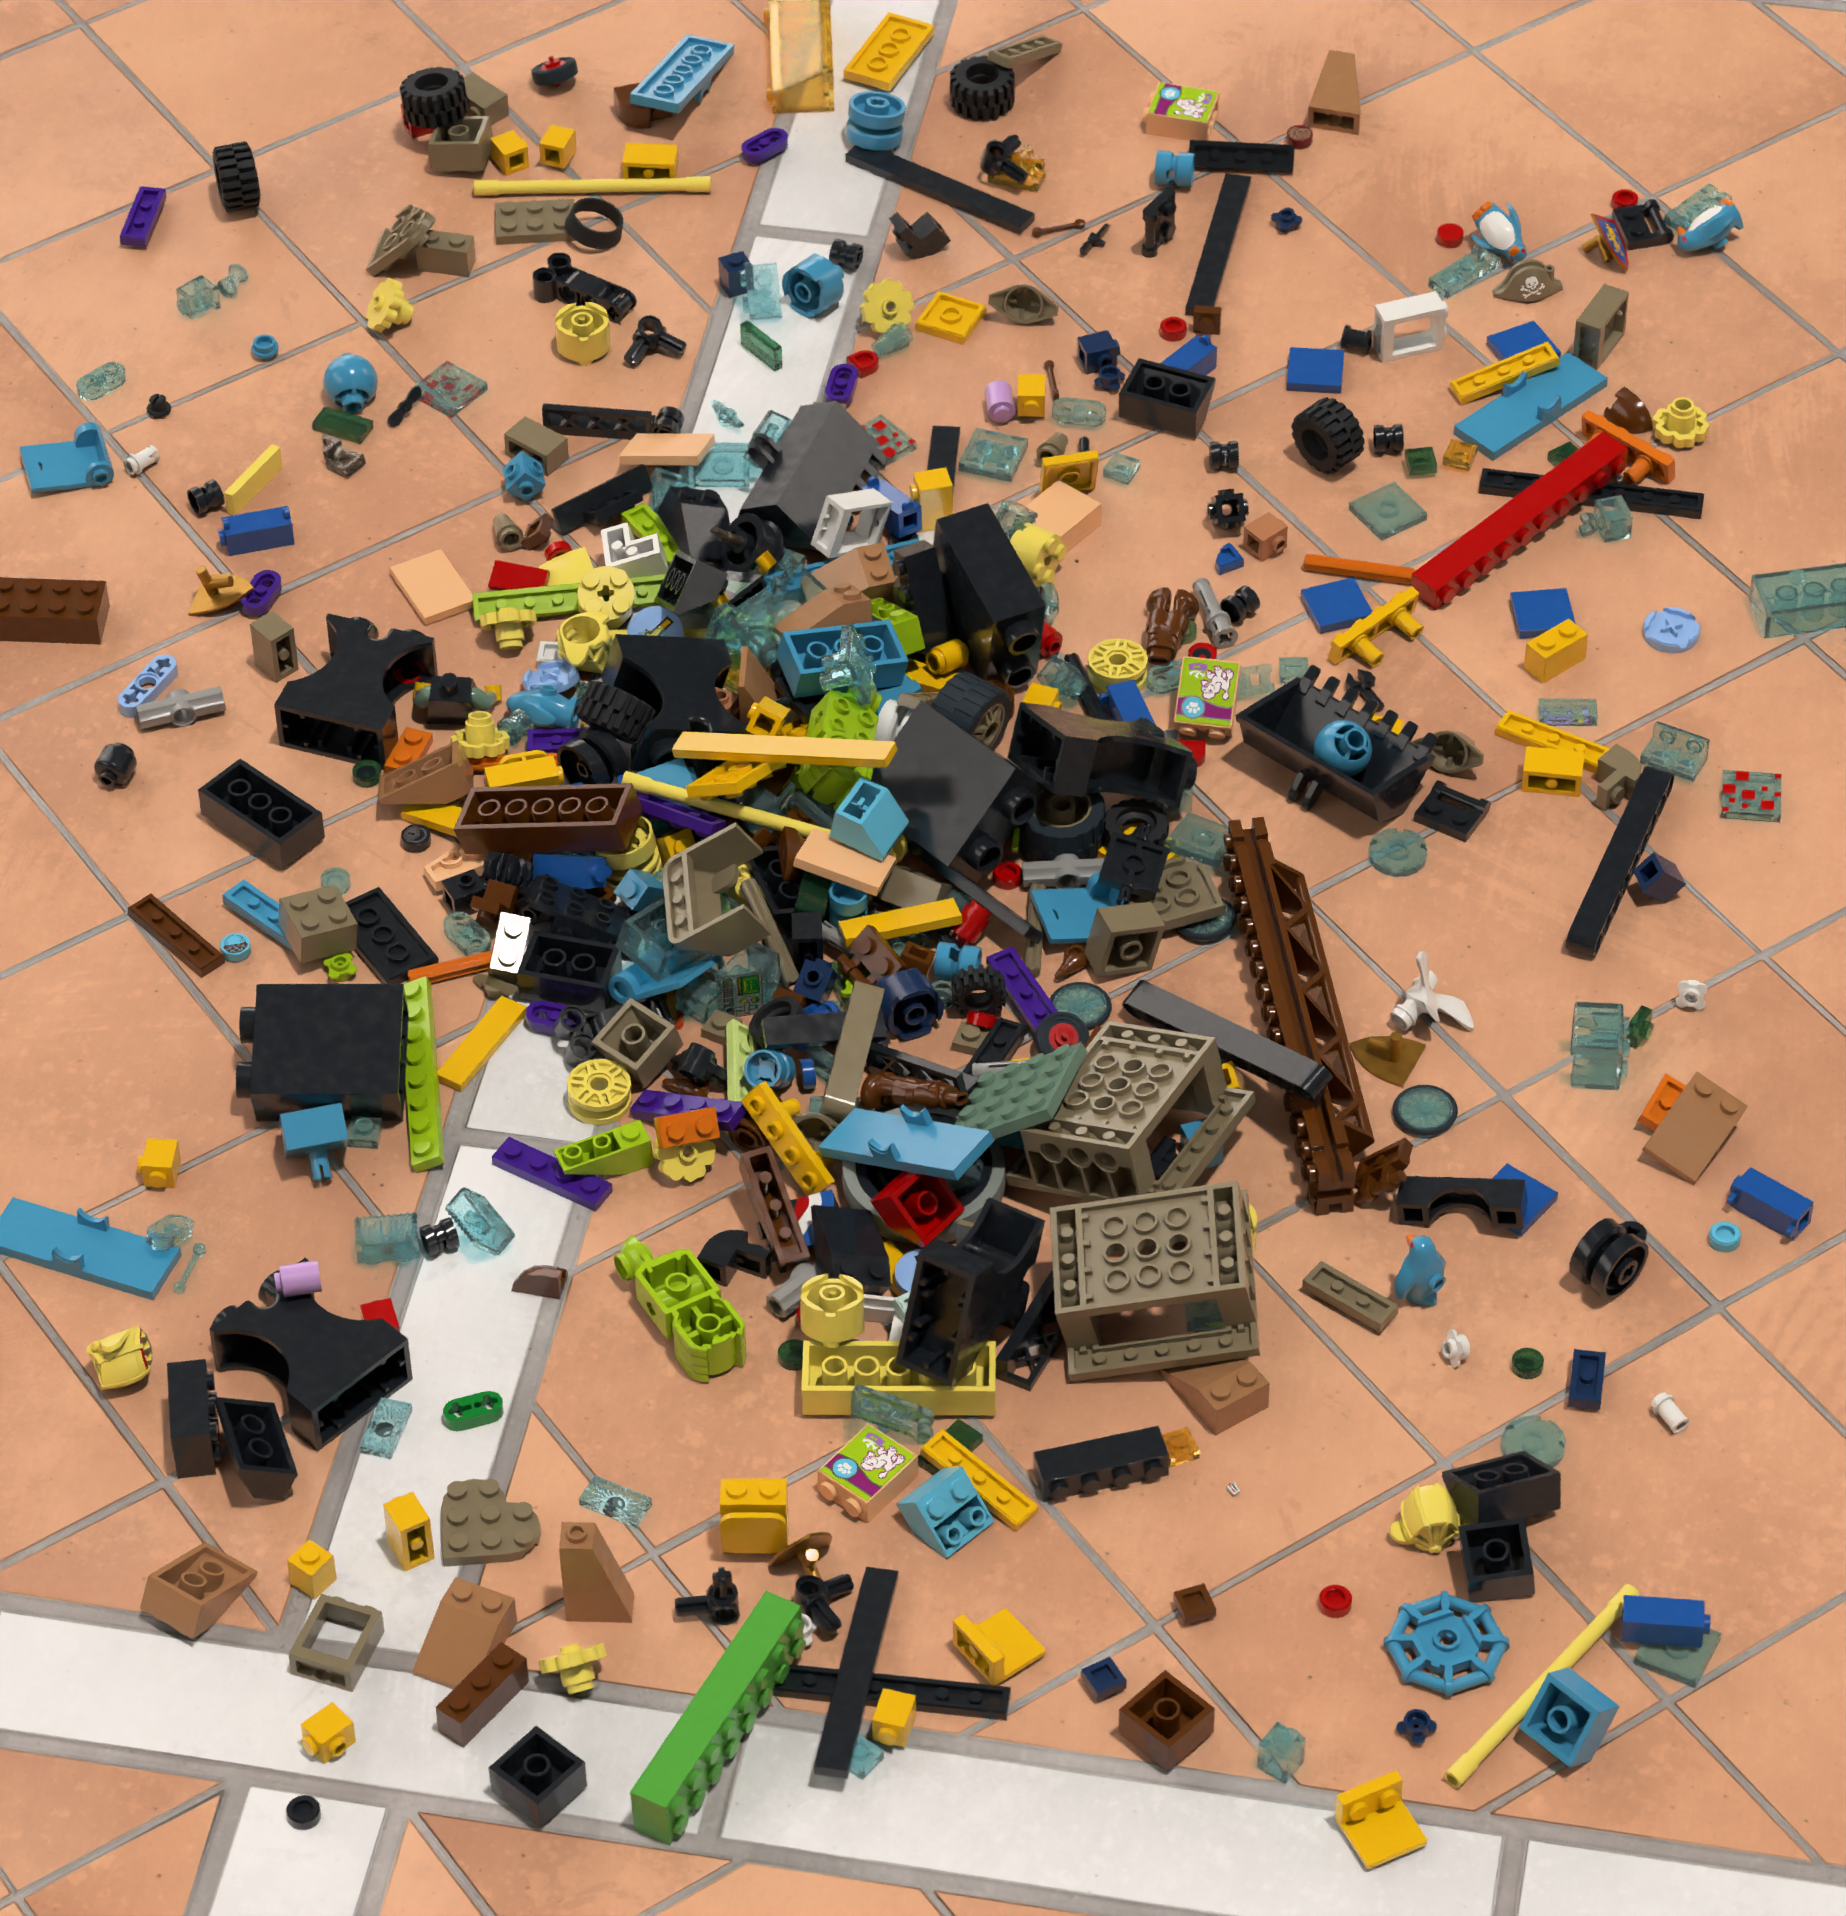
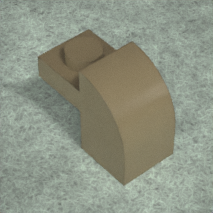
(1618, 774)

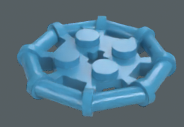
(1441, 1658)

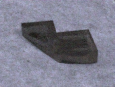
(339, 459)

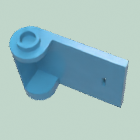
(69, 463)
(1071, 911)
(637, 984)

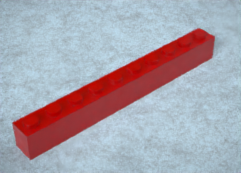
(1519, 520)

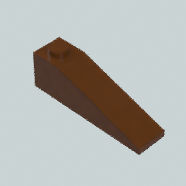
(773, 1205)

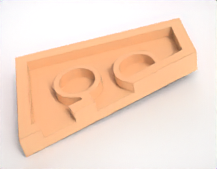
(453, 864)

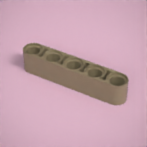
(852, 1050)

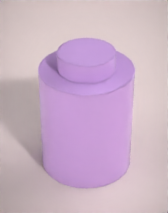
(999, 401)
(298, 1279)

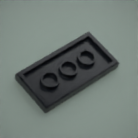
(387, 938)

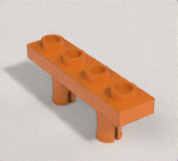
(1640, 453)

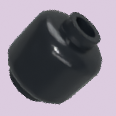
(116, 764)

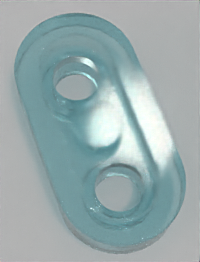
(101, 381)
(1079, 412)
(1164, 678)
(466, 933)
(169, 1232)

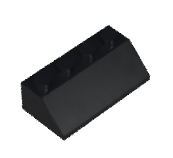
(690, 584)

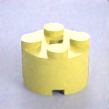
(583, 332)
(1039, 552)
(610, 582)
(832, 1309)

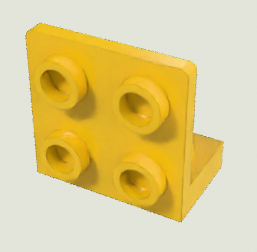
(996, 1645)
(1378, 1820)

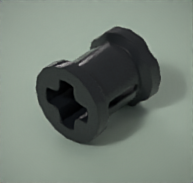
(1356, 339)

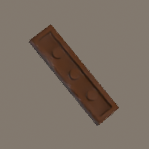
(176, 935)

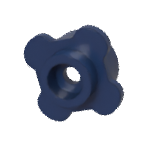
(1286, 220)
(1109, 378)
(1413, 1719)

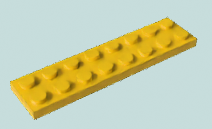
(736, 776)

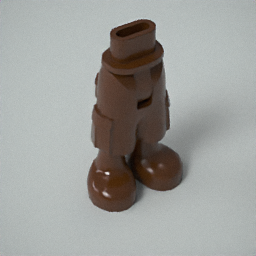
(1164, 629)
(889, 1088)

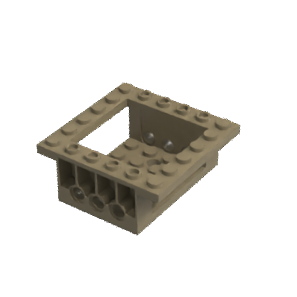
(1116, 1101)
(1211, 1266)

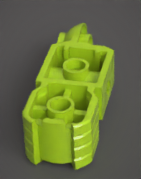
(839, 718)
(685, 1306)

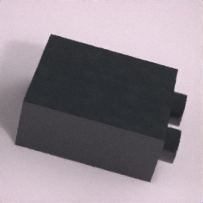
(989, 596)
(956, 792)
(325, 1049)

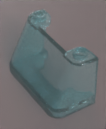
(784, 592)

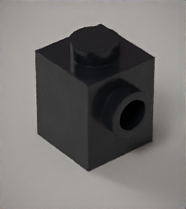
(460, 890)

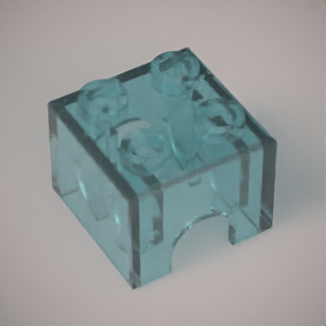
(1599, 1045)

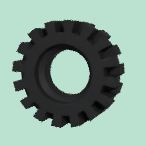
(978, 979)

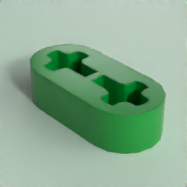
(473, 1411)

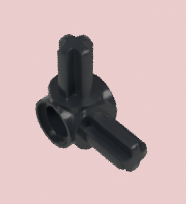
(998, 159)
(645, 341)
(700, 1065)
(815, 1597)
(719, 1602)

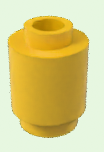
(947, 657)

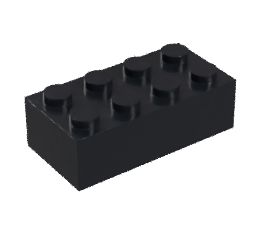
(261, 813)

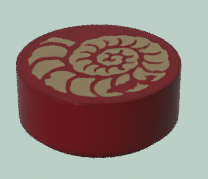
(1300, 136)

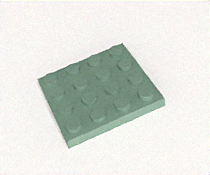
(1022, 1092)

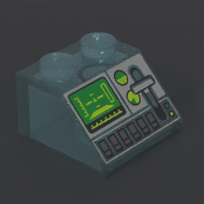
(748, 980)

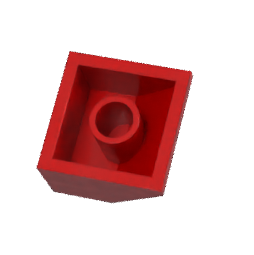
(917, 1206)

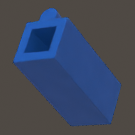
(1195, 356)
(904, 514)
(256, 531)
(1125, 702)
(572, 868)
(1770, 1203)
(1664, 1621)

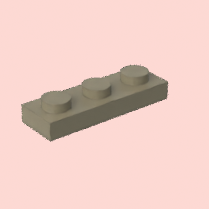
(1350, 1296)

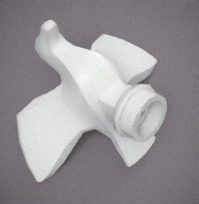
(1424, 1000)

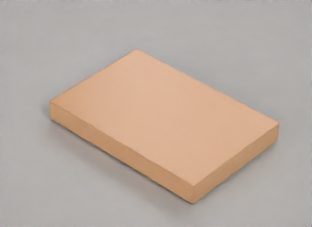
(667, 449)
(432, 586)
(843, 863)

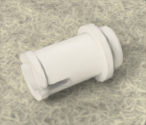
(135, 463)
(1665, 1407)

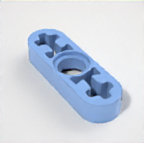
(149, 674)

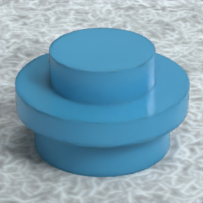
(264, 347)

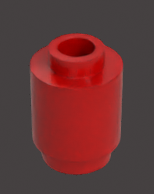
(1051, 640)
(974, 921)

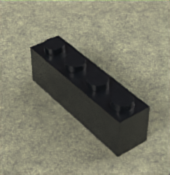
(924, 592)
(1101, 1463)

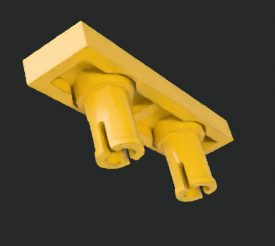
(1381, 619)
(776, 1123)

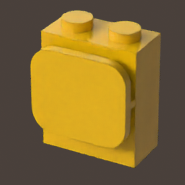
(524, 769)
(754, 1515)

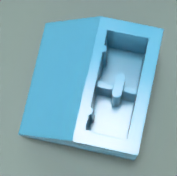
(869, 819)
(946, 1511)

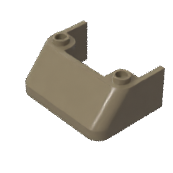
(693, 892)

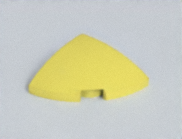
(568, 567)

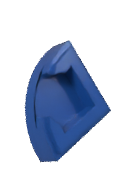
(1228, 559)

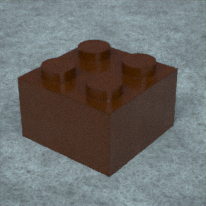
(1166, 1720)

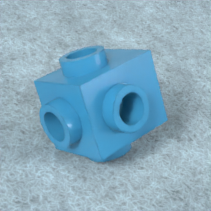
(524, 476)

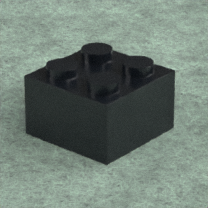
(1496, 1559)
(538, 1776)

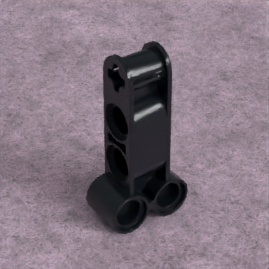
(577, 286)
(590, 1025)

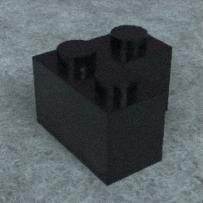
(806, 938)

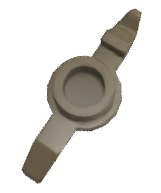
(494, 987)

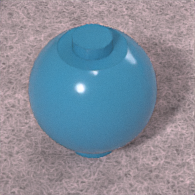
(350, 382)
(1344, 746)

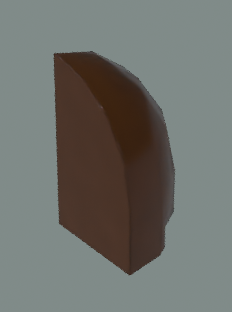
(1629, 412)
(788, 847)
(541, 1281)

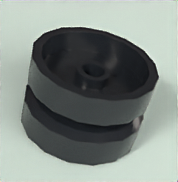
(592, 758)
(1608, 1258)

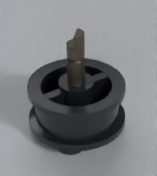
(747, 540)

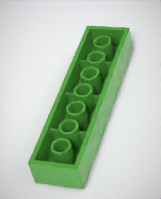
(718, 1718)

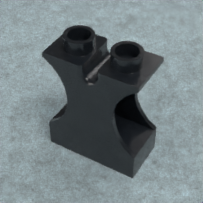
(679, 683)
(350, 702)
(1098, 755)
(968, 1292)
(325, 1362)

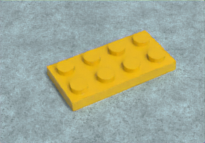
(889, 51)

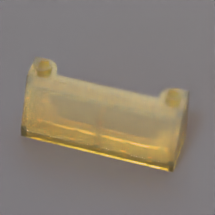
(800, 56)

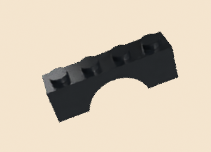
(1425, 1198)

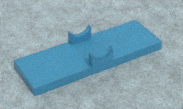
(682, 74)
(1530, 406)
(906, 1143)
(84, 1248)

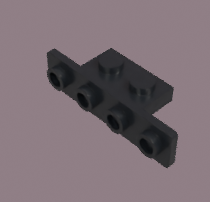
(603, 500)

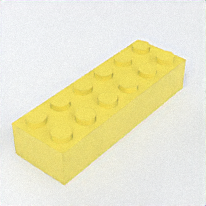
(834, 1372)

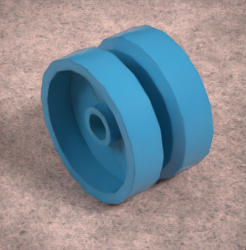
(875, 120)

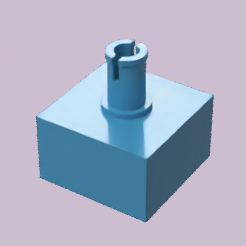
(313, 1134)
(1569, 1717)

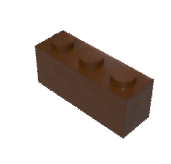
(482, 1694)

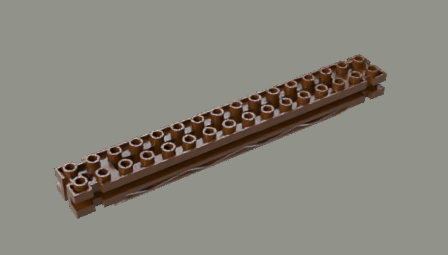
(1294, 1019)

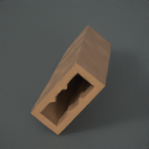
(1336, 95)
(591, 1577)

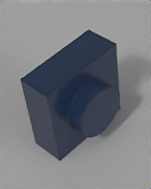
(1103, 1678)

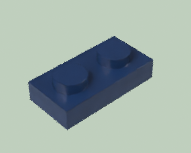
(1587, 1379)

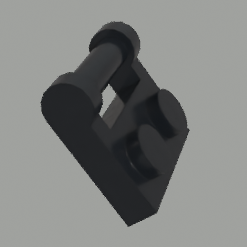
(1159, 222)
(1635, 229)
(1449, 818)

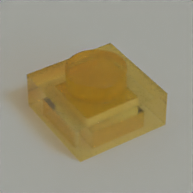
(1460, 455)
(1181, 1446)

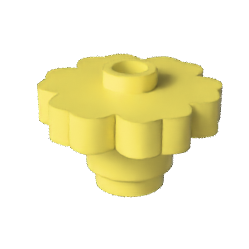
(886, 305)
(388, 306)
(1681, 423)
(509, 626)
(481, 737)
(685, 1160)
(574, 1665)

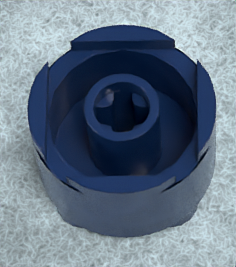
(910, 1004)

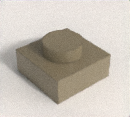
(715, 1026)
(969, 1038)

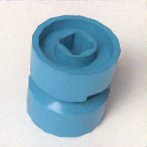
(1174, 168)
(846, 903)
(951, 959)
(770, 1066)

